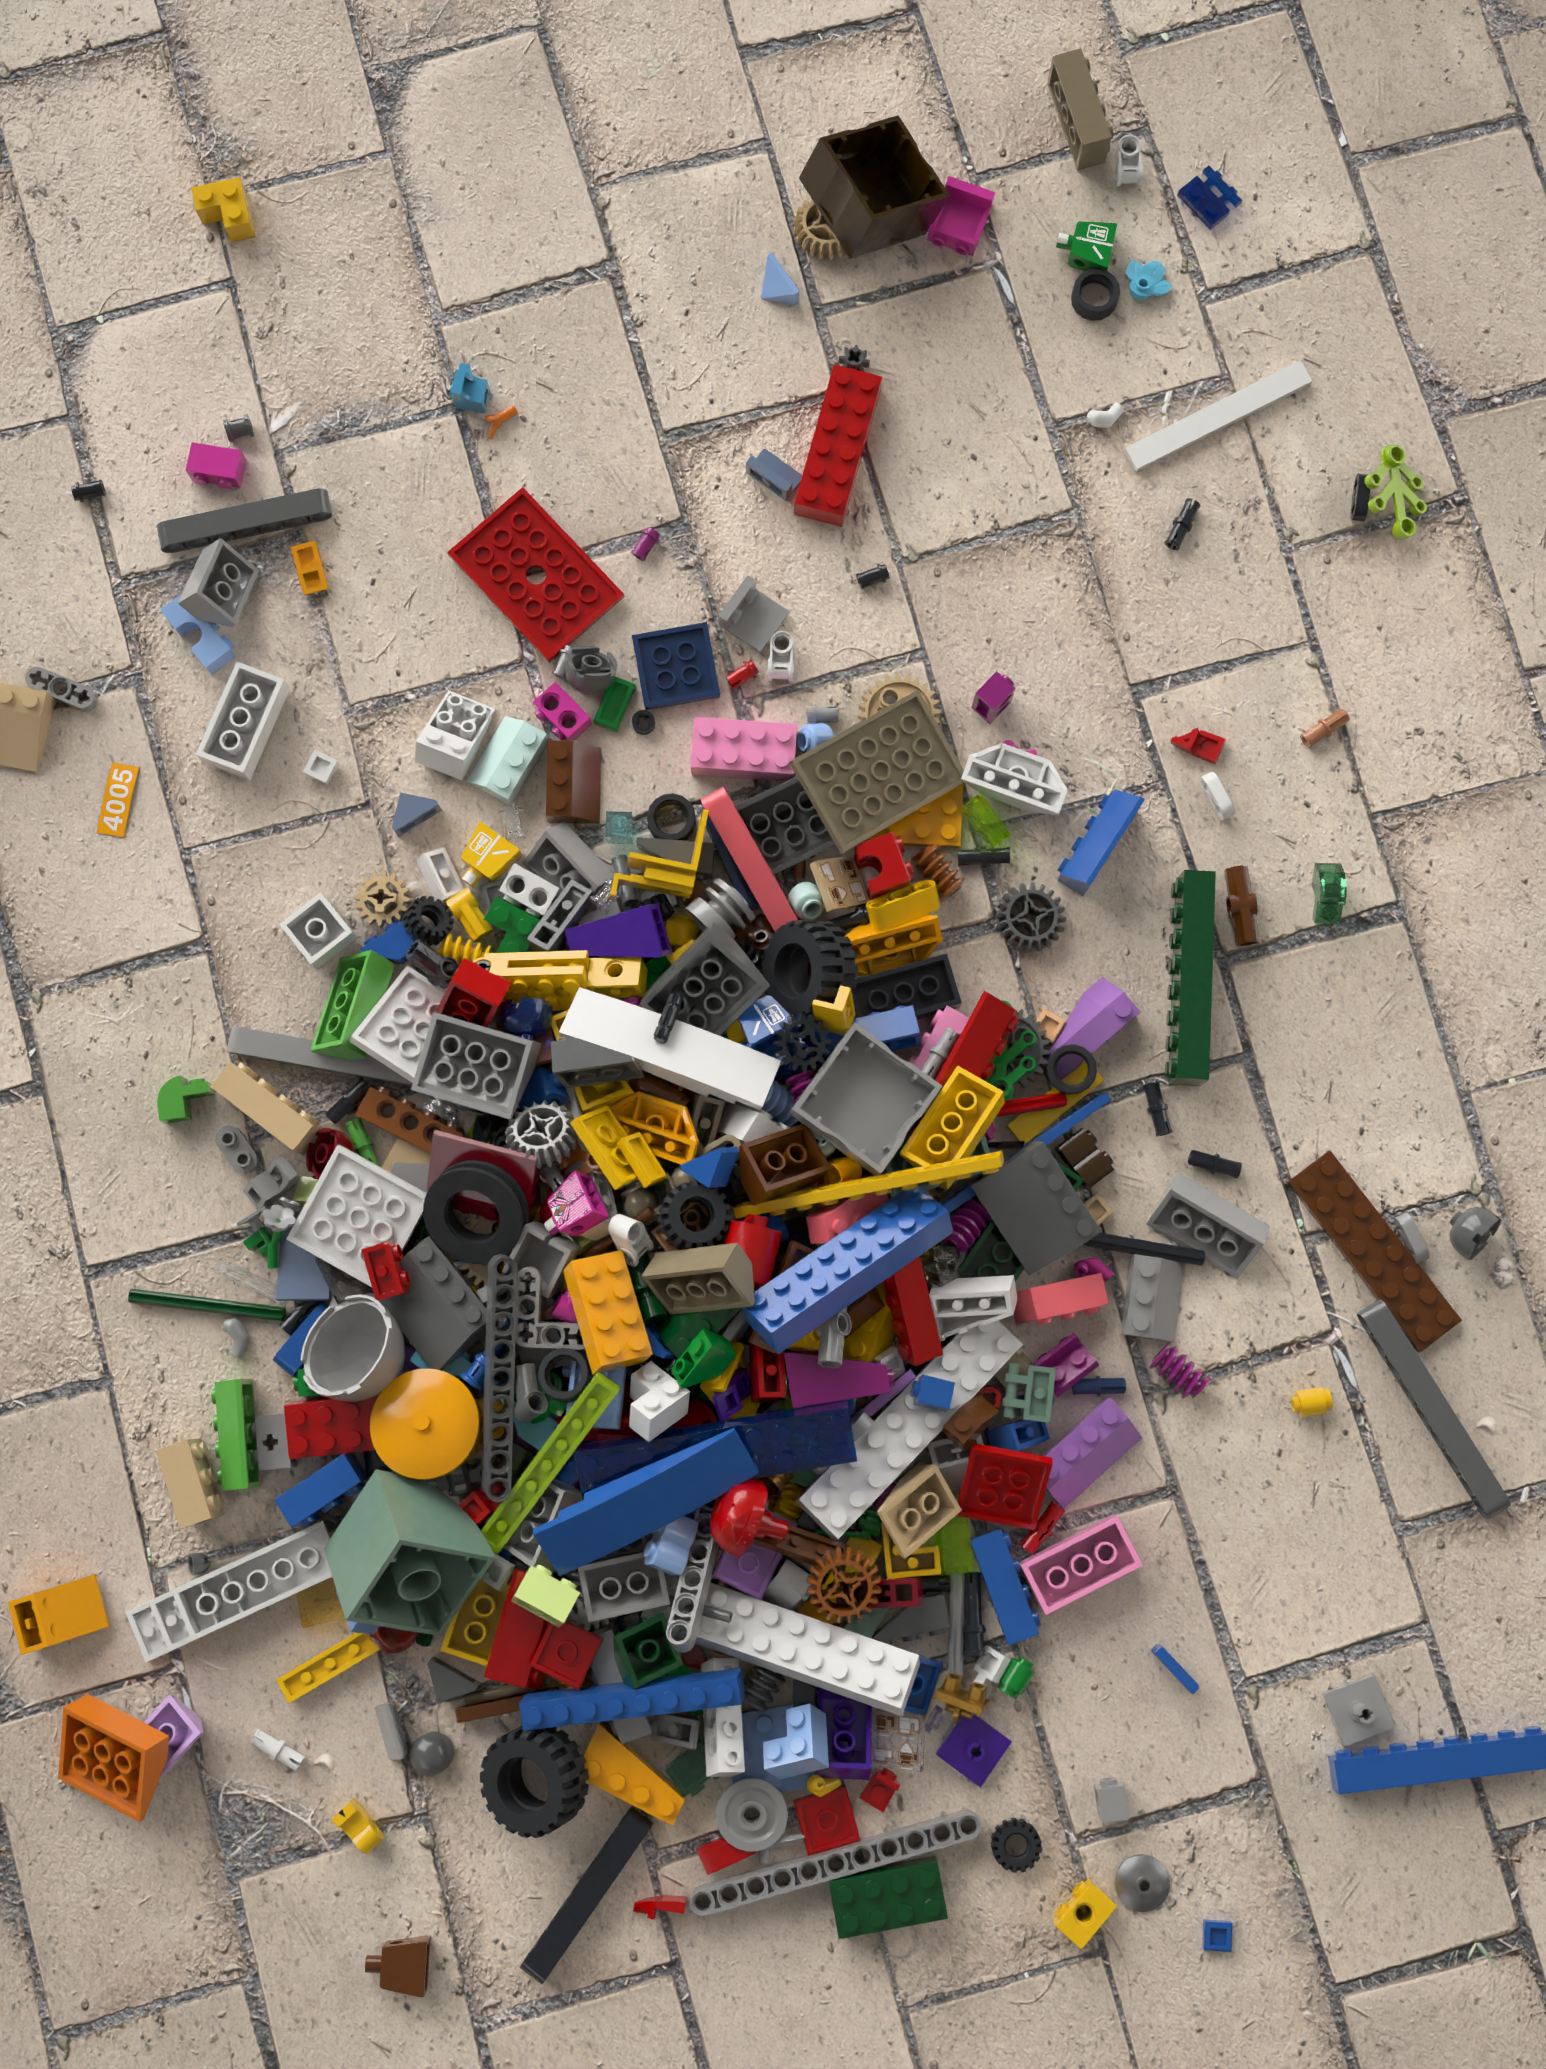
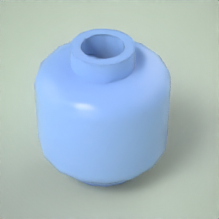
(813, 735)

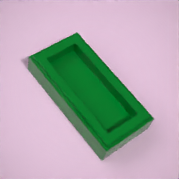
(614, 704)

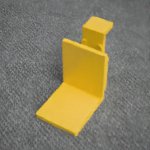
(663, 874)

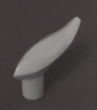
(764, 1855)

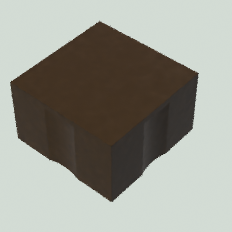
(873, 186)

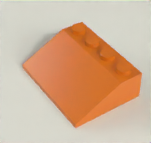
(111, 1755)

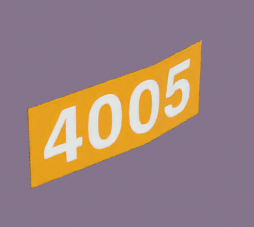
(117, 799)

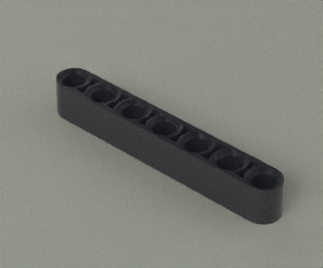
(586, 1895)

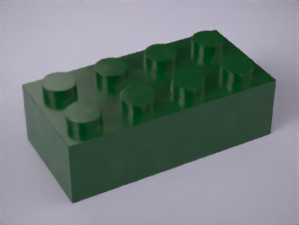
(888, 1897)

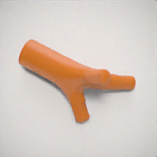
(499, 418)

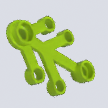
(1393, 461)

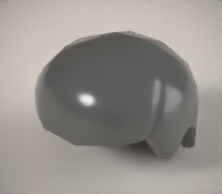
(431, 1754)

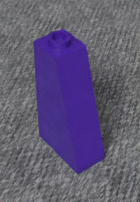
(626, 934)

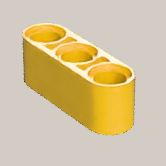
(903, 905)

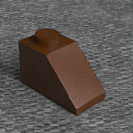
(970, 1422)

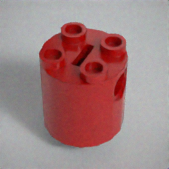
(758, 1244)

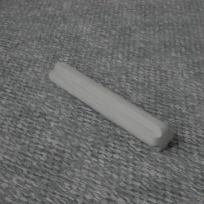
(956, 1621)

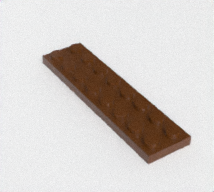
(1374, 1250)

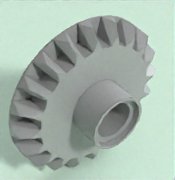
(748, 1832)

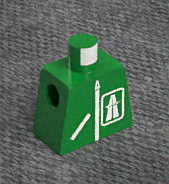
(1089, 245)

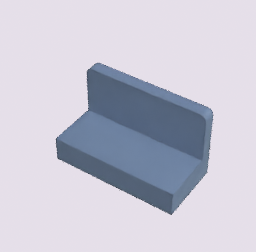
(773, 474)

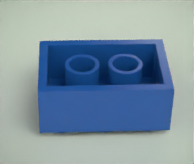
(322, 1491)

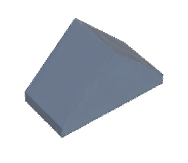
(412, 812)

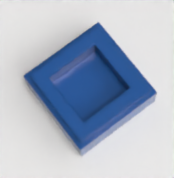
(1217, 1935)

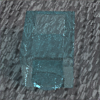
(619, 827)

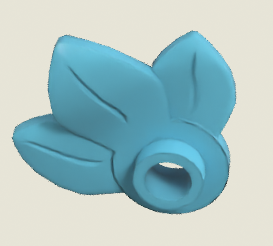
(1147, 280)

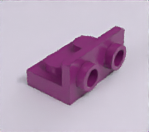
(1071, 1363)

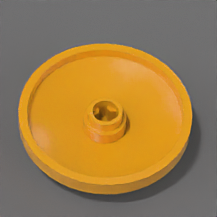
(425, 1424)

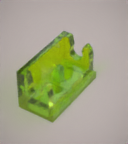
(985, 821)
(954, 1547)

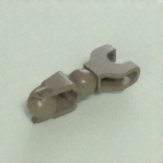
(641, 1198)

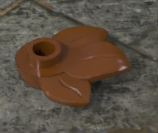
(755, 931)

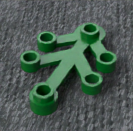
(1001, 1063)

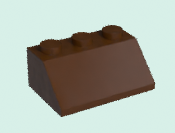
(573, 782)
(781, 1163)

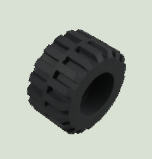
(710, 1200)

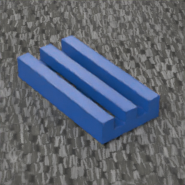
(1175, 1668)

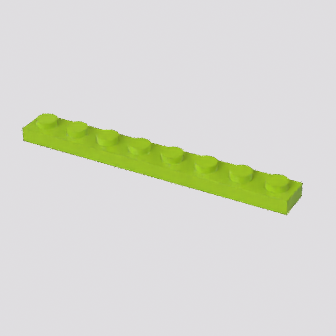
(549, 1460)

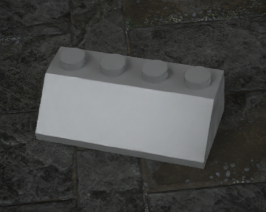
(1208, 1223)

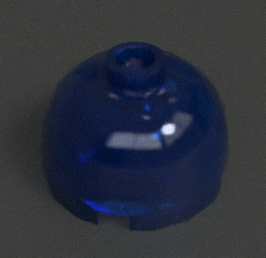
(526, 1019)

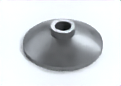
(1137, 1869)

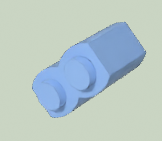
(671, 1546)

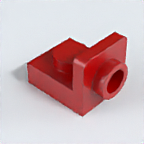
(880, 1788)

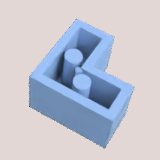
(803, 1747)

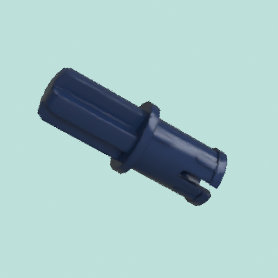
(1100, 1386)

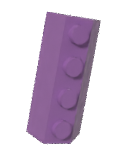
(1089, 1450)

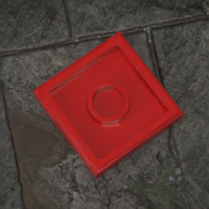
(567, 1653)
(826, 1820)

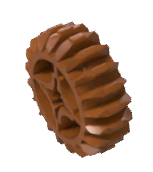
(835, 1590)

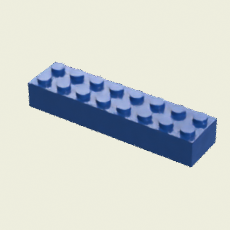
(847, 1267)

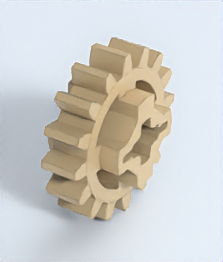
(371, 898)

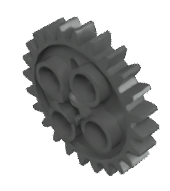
(1036, 1051)

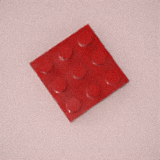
(1004, 1486)

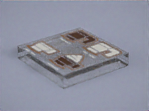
(898, 1740)

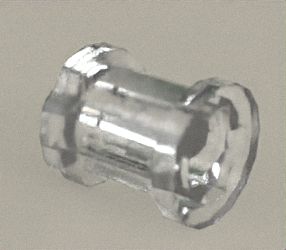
(602, 900)

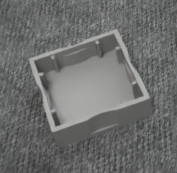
(865, 1099)

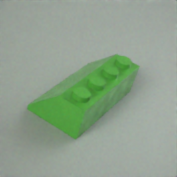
(354, 992)
(234, 1425)

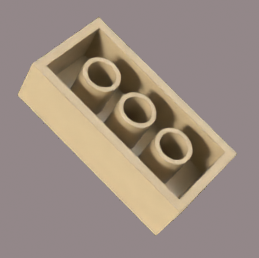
(263, 1105)

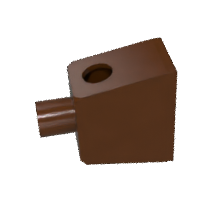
(402, 1965)

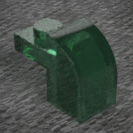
(1330, 892)

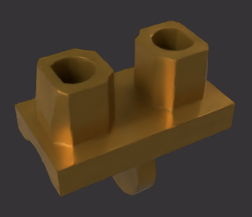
(960, 1701)

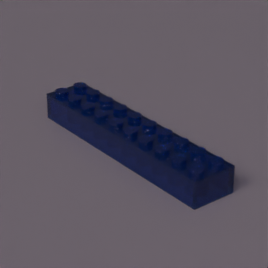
(775, 1440)

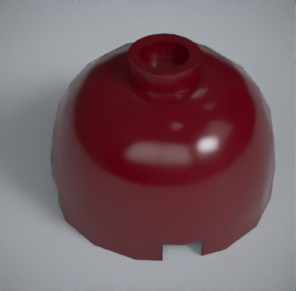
(323, 1148)

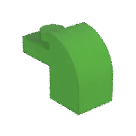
(174, 1098)

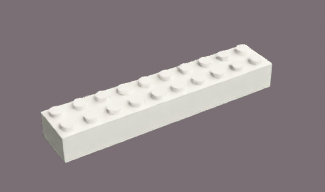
(905, 1429)
(803, 1648)

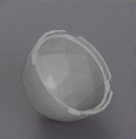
(353, 1350)

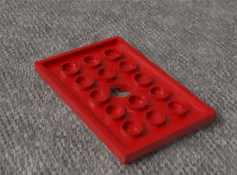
(526, 537)

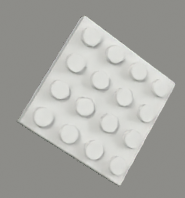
(400, 1022)
(355, 1209)

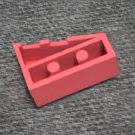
(833, 1219)
(1061, 1299)

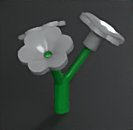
(278, 1219)

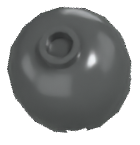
(590, 670)
(1472, 1230)

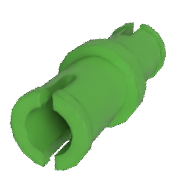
(361, 1142)

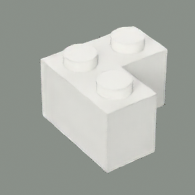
(656, 1402)

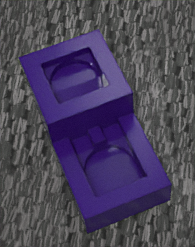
(738, 1389)

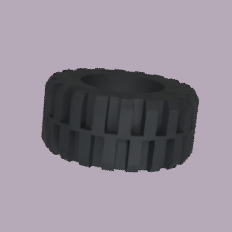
(788, 960)
(510, 1797)

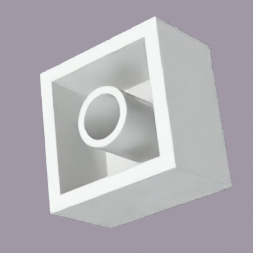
(318, 931)

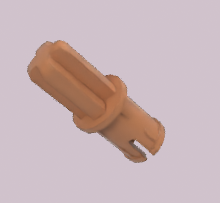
(1324, 728)

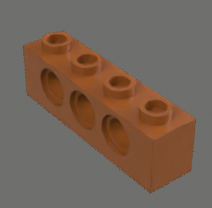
(372, 1112)

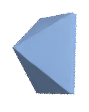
(777, 283)

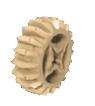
(817, 237)

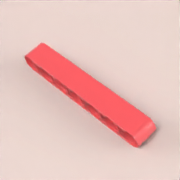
(749, 858)

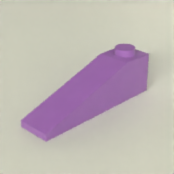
(1094, 1020)

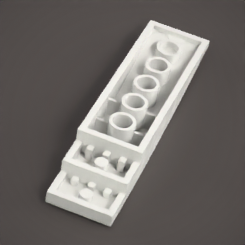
(688, 1058)
(231, 1592)

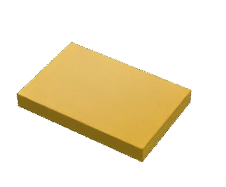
(600, 1135)

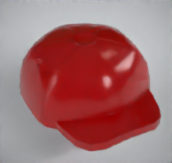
(742, 1516)

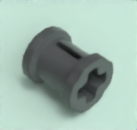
(238, 428)

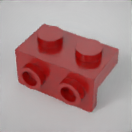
(386, 1270)

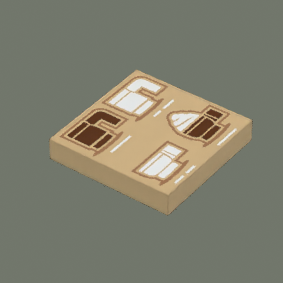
(839, 883)

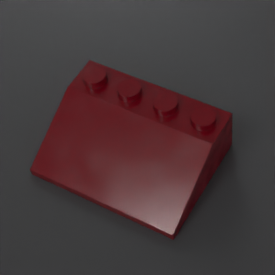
(452, 1149)

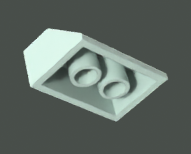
(509, 759)

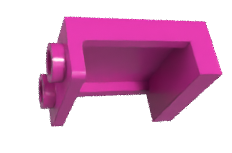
(962, 217)

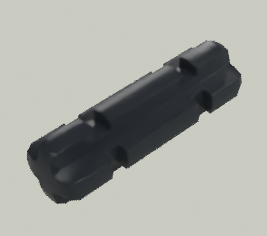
(668, 1018)

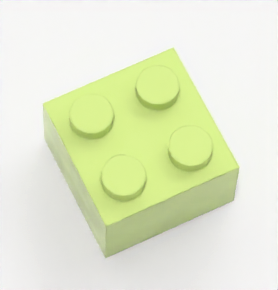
(546, 1595)

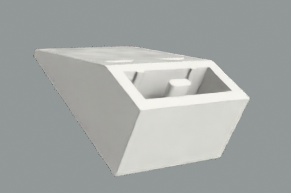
(453, 735)

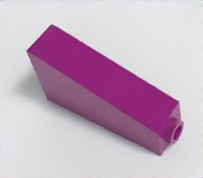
(817, 1384)

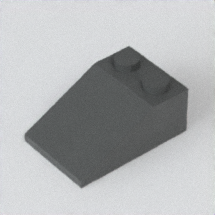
(585, 1063)

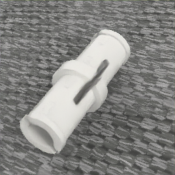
(277, 1750)

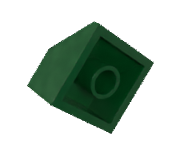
(645, 1652)

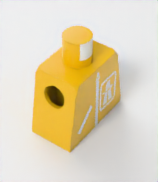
(487, 855)

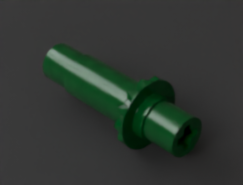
(650, 1306)

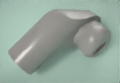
(238, 1333)

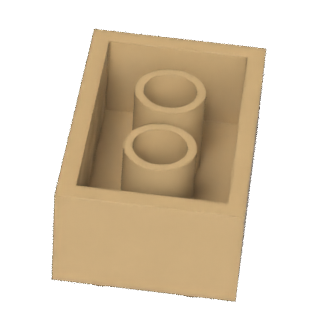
(190, 1482)

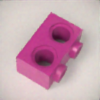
(566, 710)

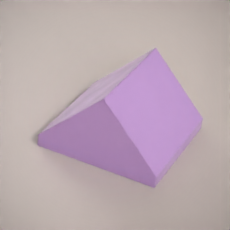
(180, 1724)

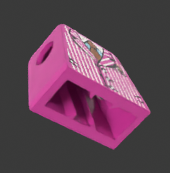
(576, 1206)

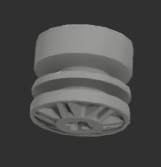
(722, 908)

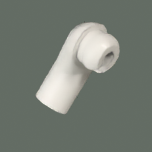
(1105, 419)

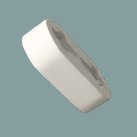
(1217, 795)

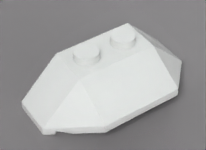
(1016, 779)

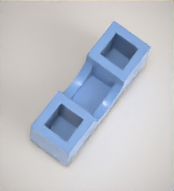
(211, 649)

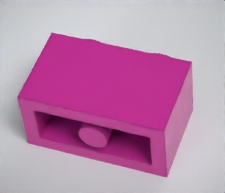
(215, 465)

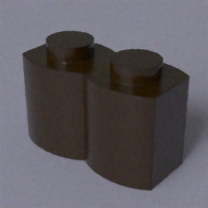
(1084, 1157)

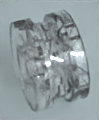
(442, 1108)

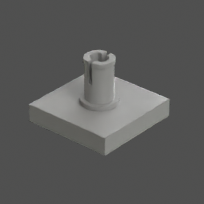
(1358, 1710)

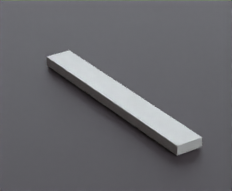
(1218, 416)

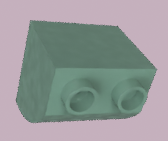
(406, 1556)

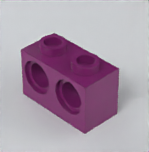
(993, 697)

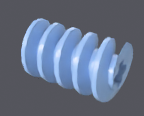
(779, 1103)

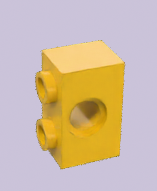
(630, 982)
(1082, 1929)

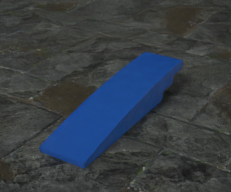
(644, 1501)

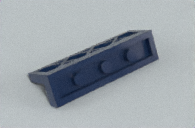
(731, 868)

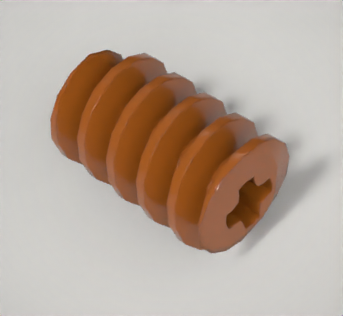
(938, 870)

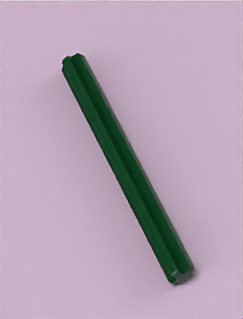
(207, 1305)

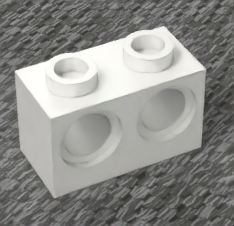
(533, 886)

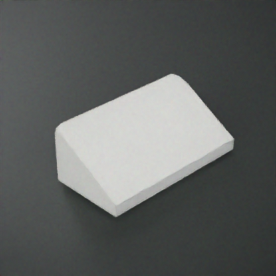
(440, 874)

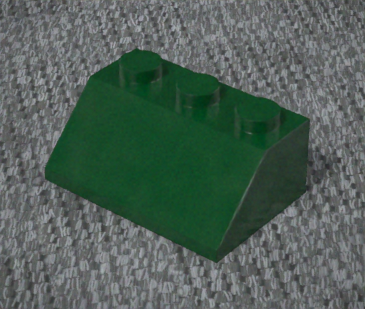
(681, 1329)

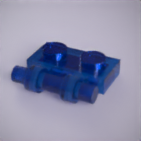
(1204, 202)

